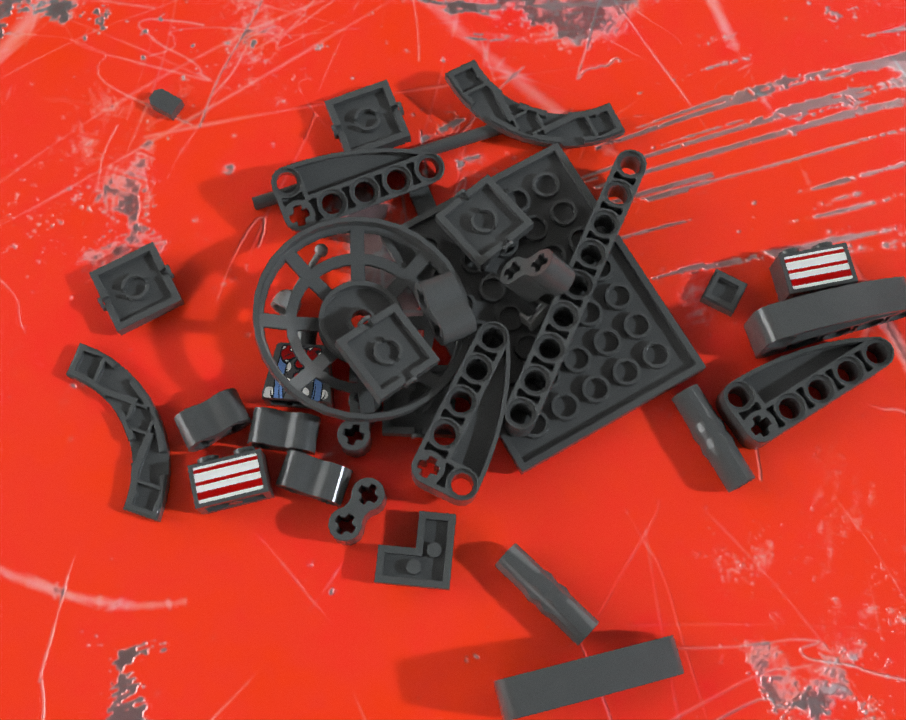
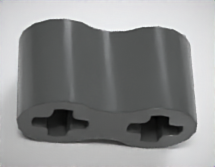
(537, 275)
(445, 308)
(212, 420)
(349, 428)
(284, 430)
(314, 478)
(357, 511)

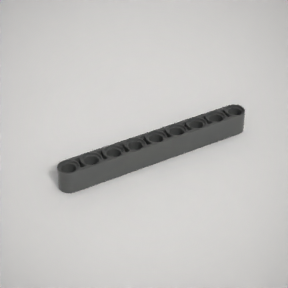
(573, 306)

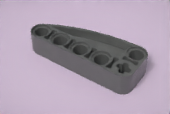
(340, 174)
(825, 315)
(787, 383)
(473, 430)
(587, 678)

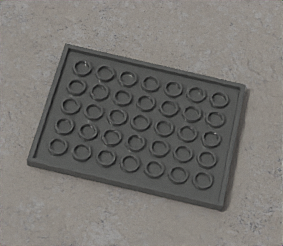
(625, 342)

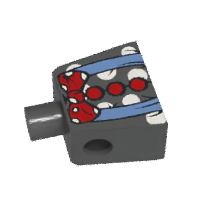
(274, 393)

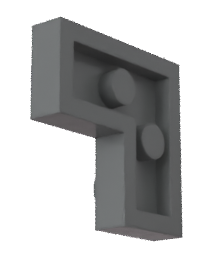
(428, 563)

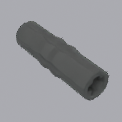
(713, 438)
(547, 594)

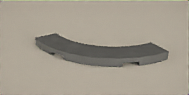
(530, 123)
(141, 424)

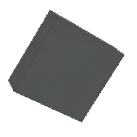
(723, 292)

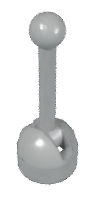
(281, 299)

